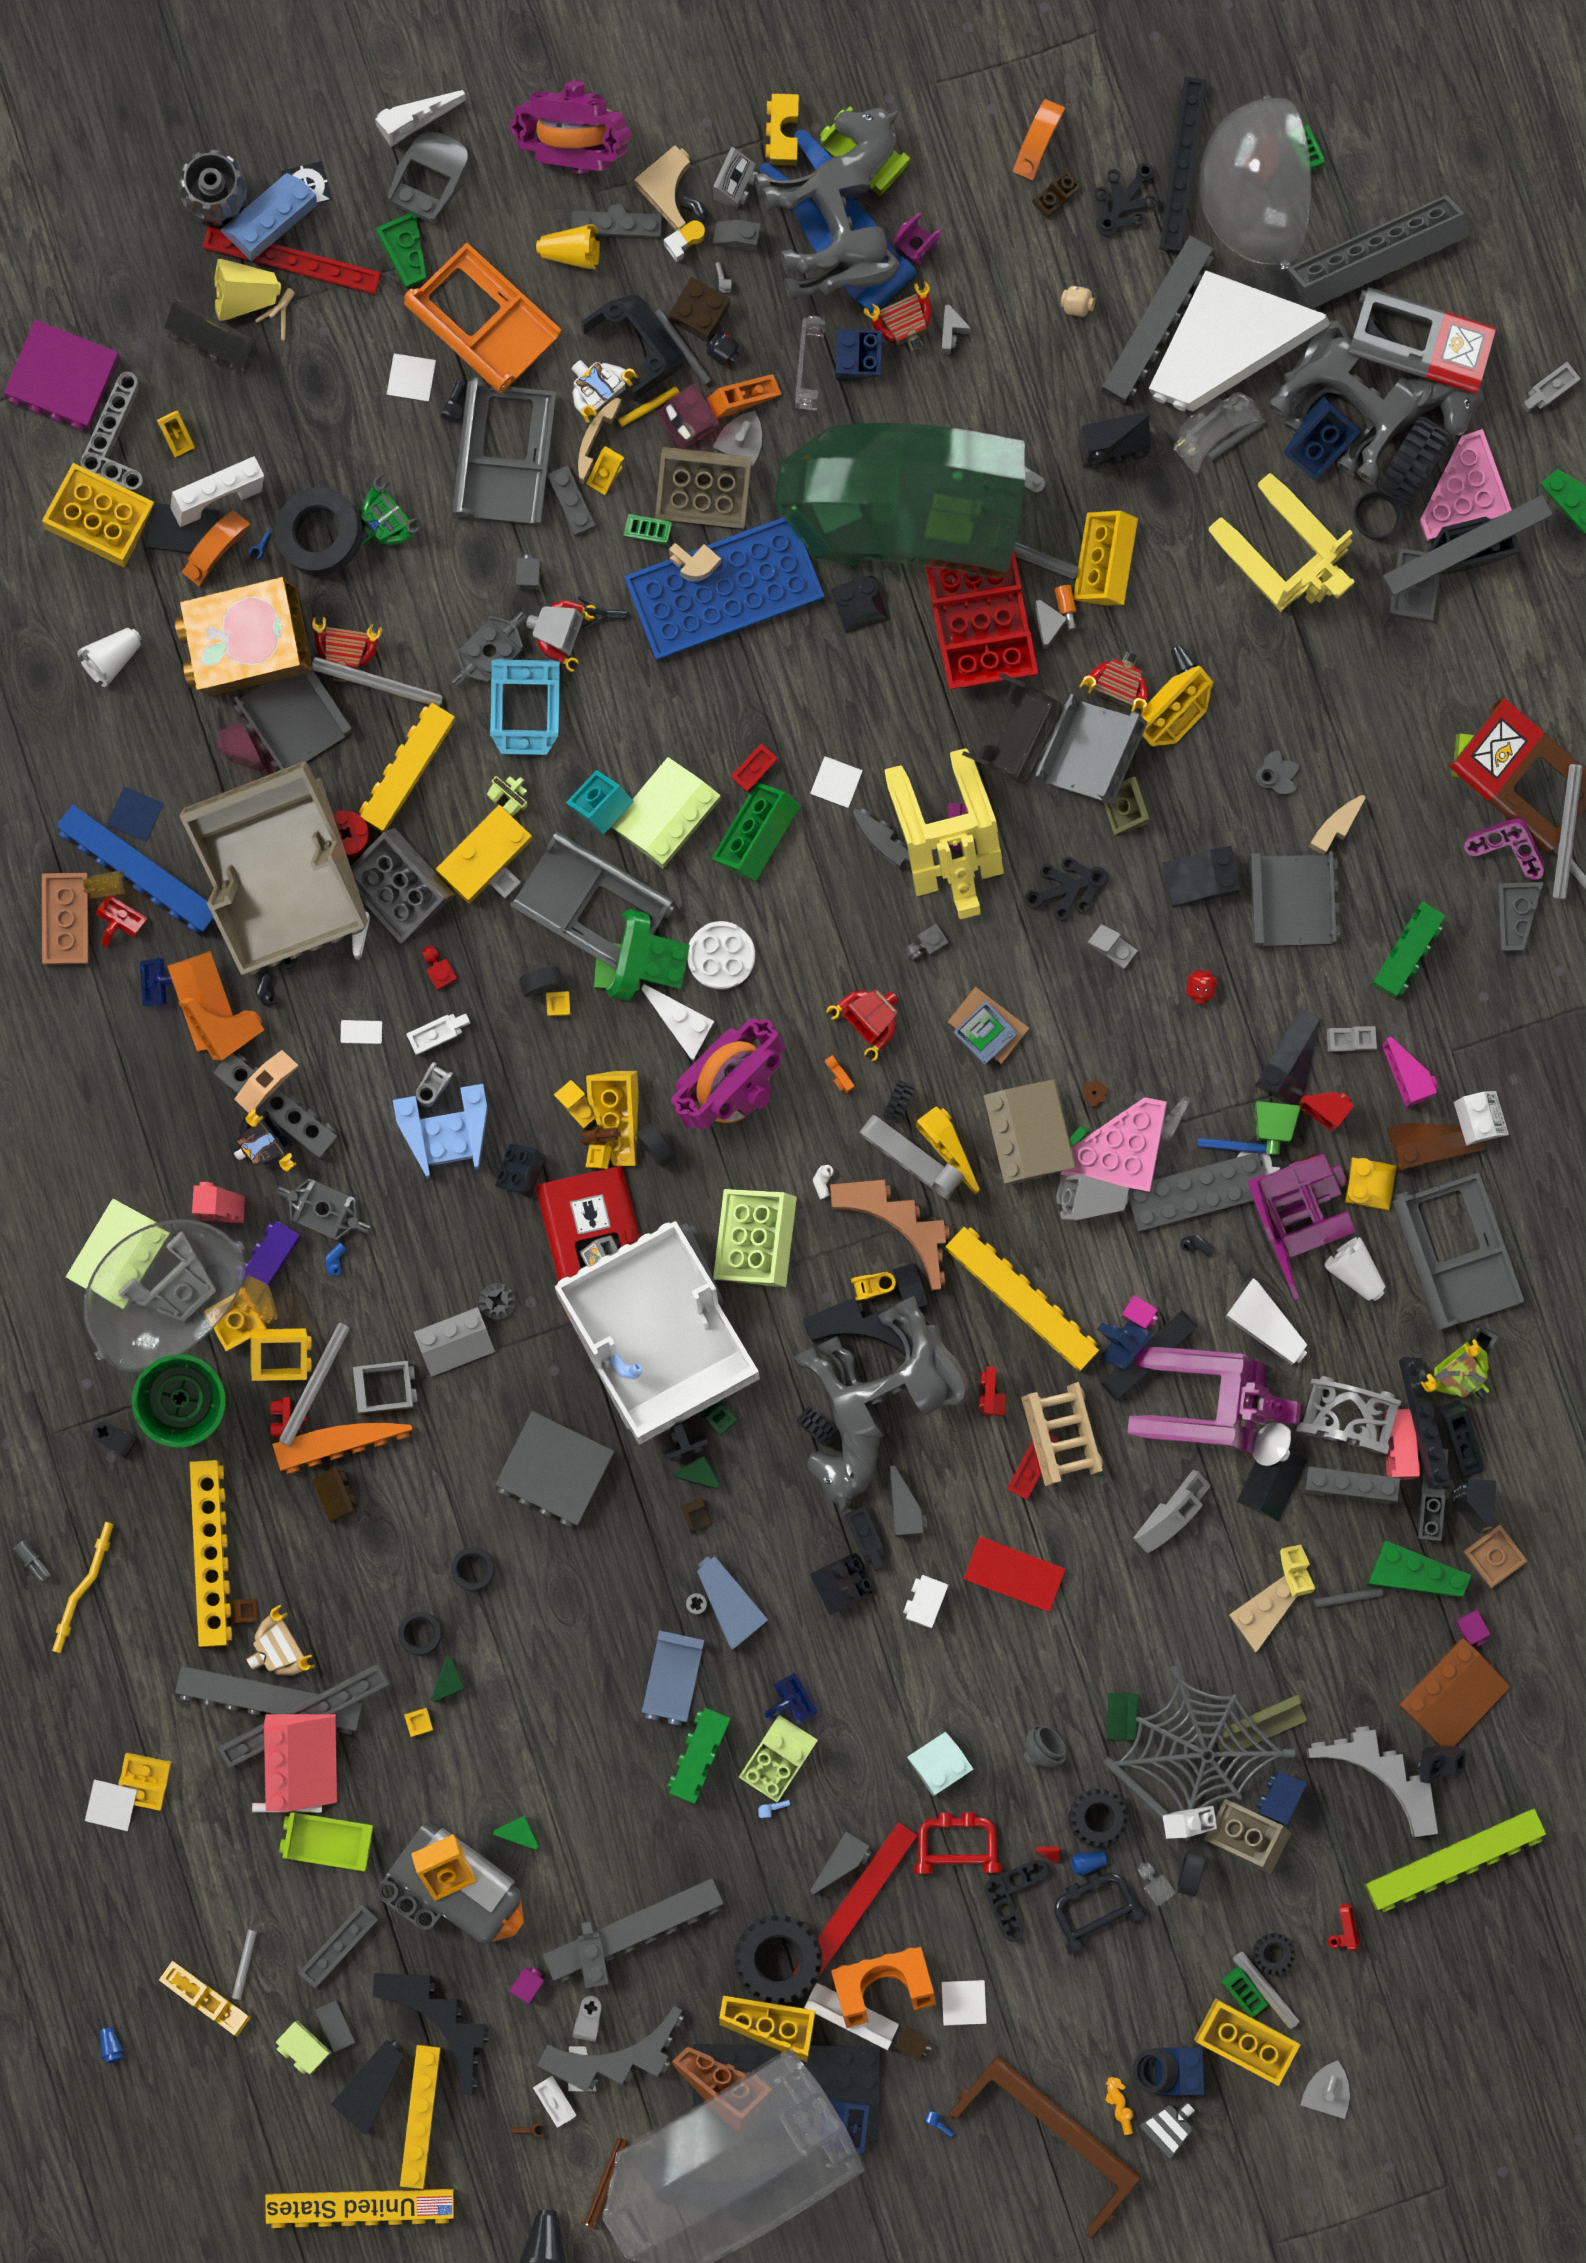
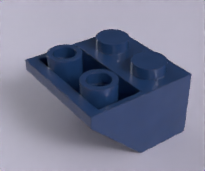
(858, 354)
(855, 2120)

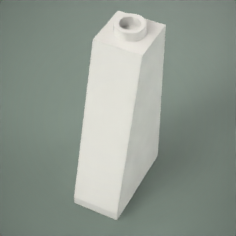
(1265, 1322)

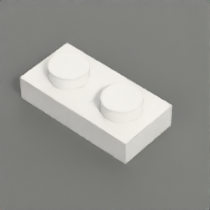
(554, 2101)

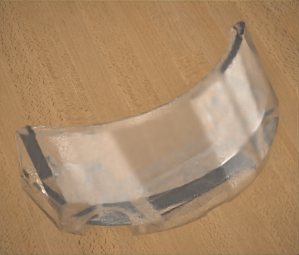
(1211, 424)

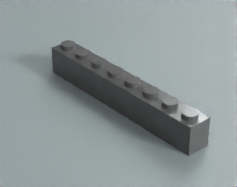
(1157, 319)
(253, 1695)
(639, 1927)

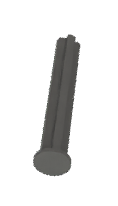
(1045, 561)

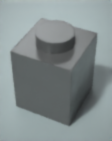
(528, 573)

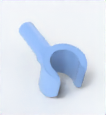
(765, 1810)

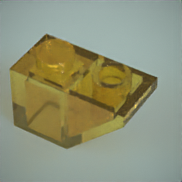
(257, 1297)

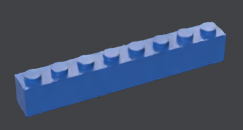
(137, 869)

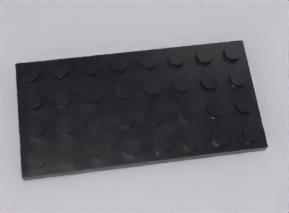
(841, 2071)

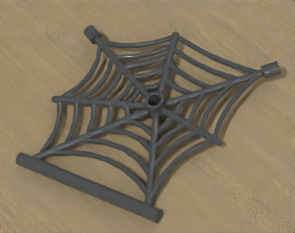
(1146, 1798)

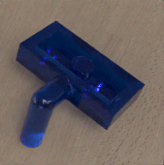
(153, 982)
(794, 1699)

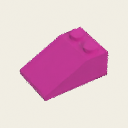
(1411, 1077)

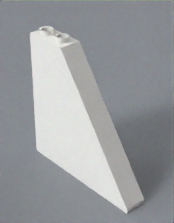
(1227, 338)

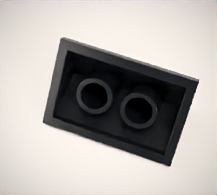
(1271, 1486)

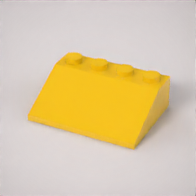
(98, 515)

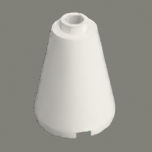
(109, 655)
(1357, 1269)

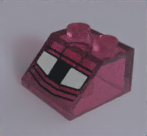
(687, 417)

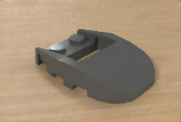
(440, 155)

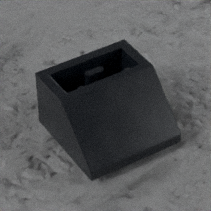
(843, 1583)

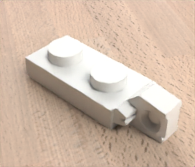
(437, 1032)

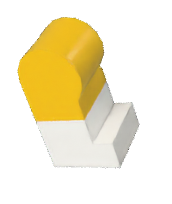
(683, 238)

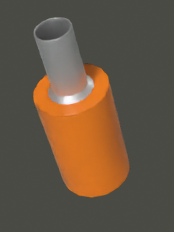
(1066, 604)

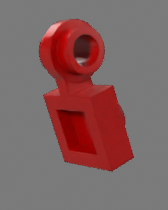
(441, 972)

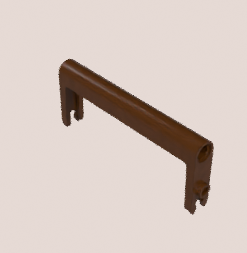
(1063, 2125)

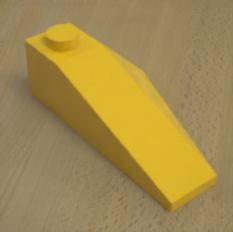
(616, 1105)

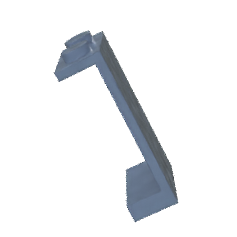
(672, 1677)

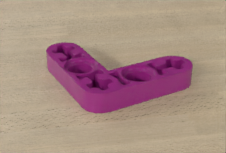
(1514, 840)

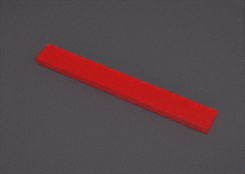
(300, 263)
(864, 1891)

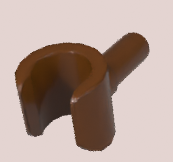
(529, 2130)

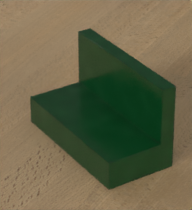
(1122, 1716)

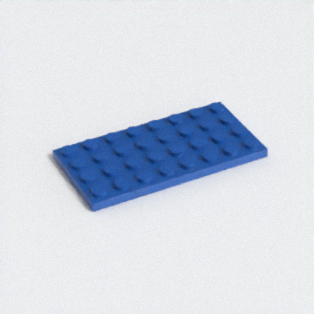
(758, 579)

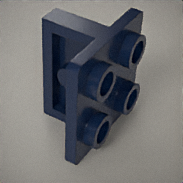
(1124, 1343)

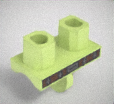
(515, 802)

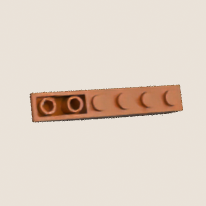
(335, 1441)

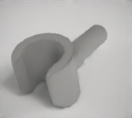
(724, 284)

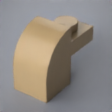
(695, 567)

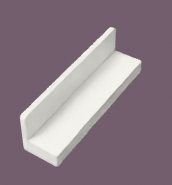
(826, 2004)

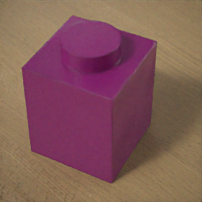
(1472, 1628)
(527, 1984)

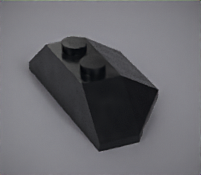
(1489, 556)

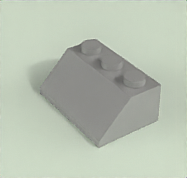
(454, 1342)

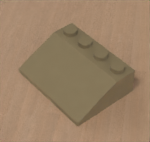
(703, 487)
(1029, 1131)

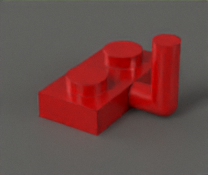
(121, 917)

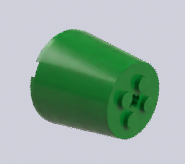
(173, 1422)

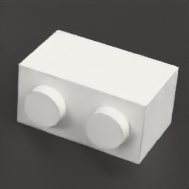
(926, 1601)

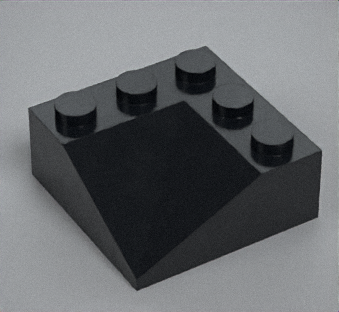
(1115, 440)

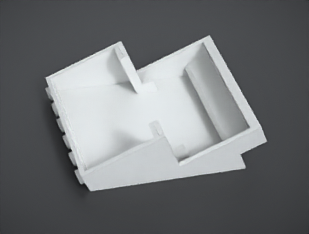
(665, 1314)

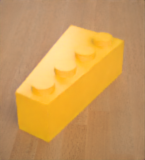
(770, 2024)

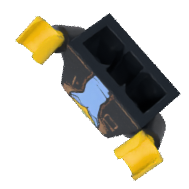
(263, 1141)

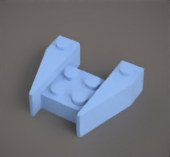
(445, 1136)

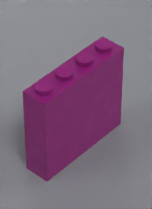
(61, 376)

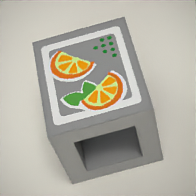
(598, 1249)

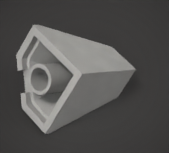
(1089, 1197)

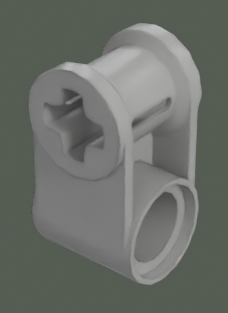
(435, 1082)
(587, 2023)

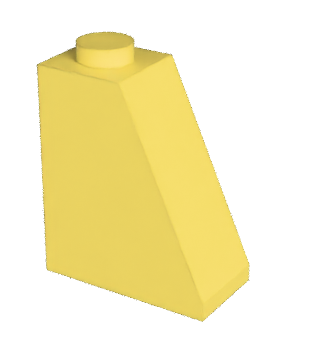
(243, 289)

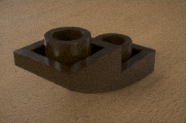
(1056, 194)

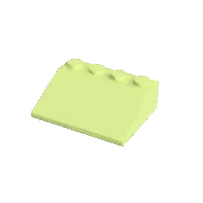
(666, 812)
(113, 1226)
(755, 1237)

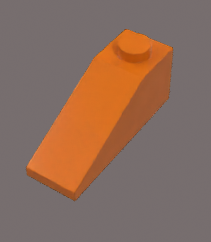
(743, 395)

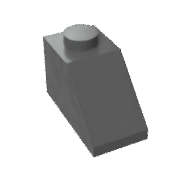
(737, 234)

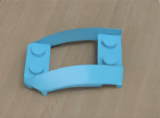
(524, 673)

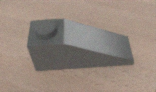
(906, 1511)
(845, 1857)

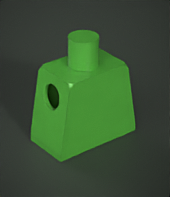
(1275, 1124)

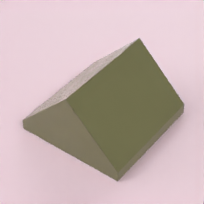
(1128, 808)

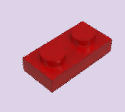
(754, 768)

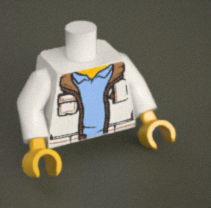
(598, 386)

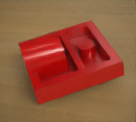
(990, 1402)

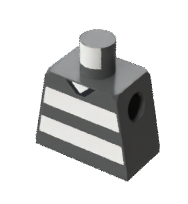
(1168, 2127)

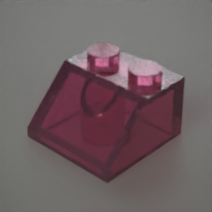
(238, 746)

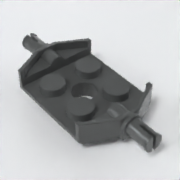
(496, 633)
(341, 1214)

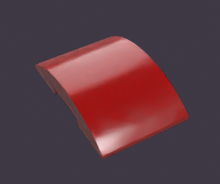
(980, 626)

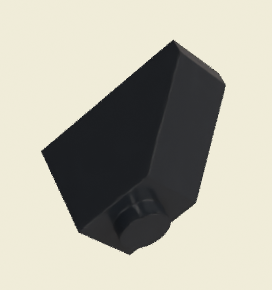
(909, 1284)

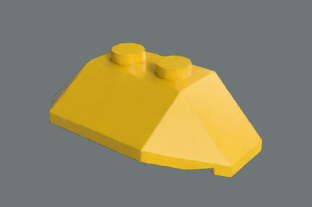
(1177, 707)

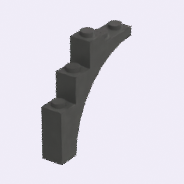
(646, 2054)

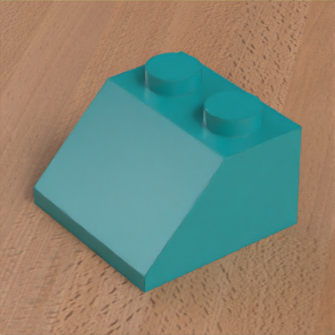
(600, 801)

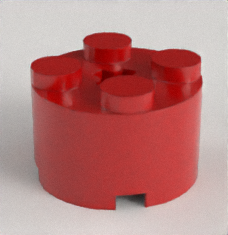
(355, 824)

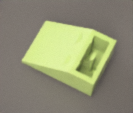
(778, 1758)

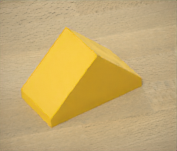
(175, 433)

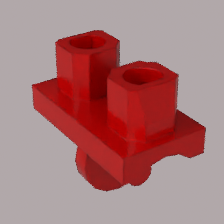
(281, 1407)

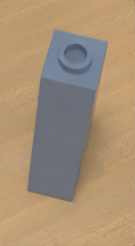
(731, 1605)

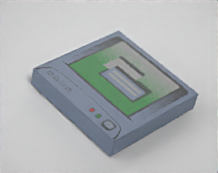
(985, 1033)

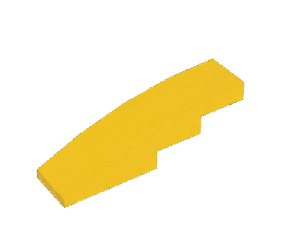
(204, 1998)

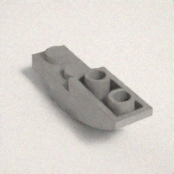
(1174, 1515)

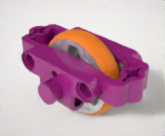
(571, 129)
(730, 1076)

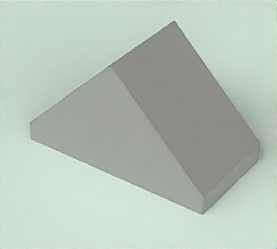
(1049, 622)

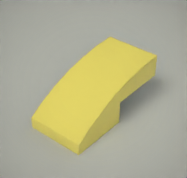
(1295, 1570)

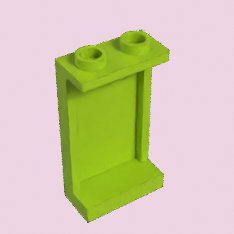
(326, 1841)

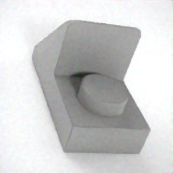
(952, 324)
(1112, 946)

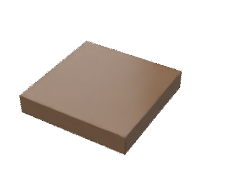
(1495, 1556)

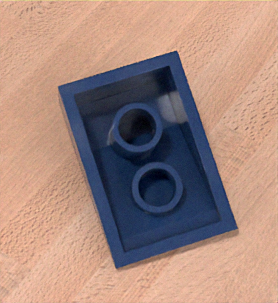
(1321, 438)

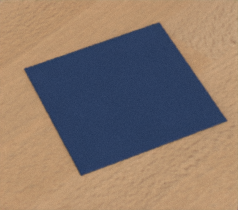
(134, 814)

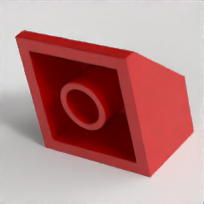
(1327, 1108)

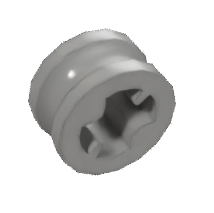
(703, 1605)

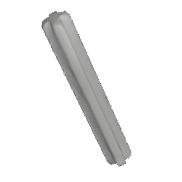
(1266, 1990)

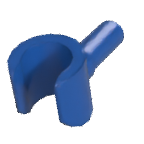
(261, 545)
(932, 2119)

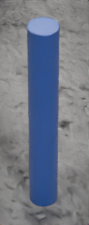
(1231, 1145)

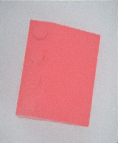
(300, 1761)

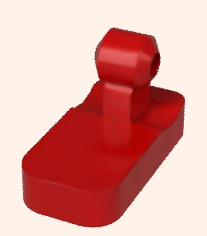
(1350, 1935)

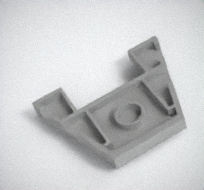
(180, 1290)

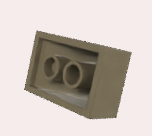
(1248, 1836)

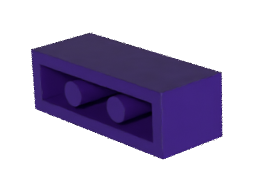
(272, 1253)

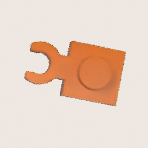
(841, 1079)

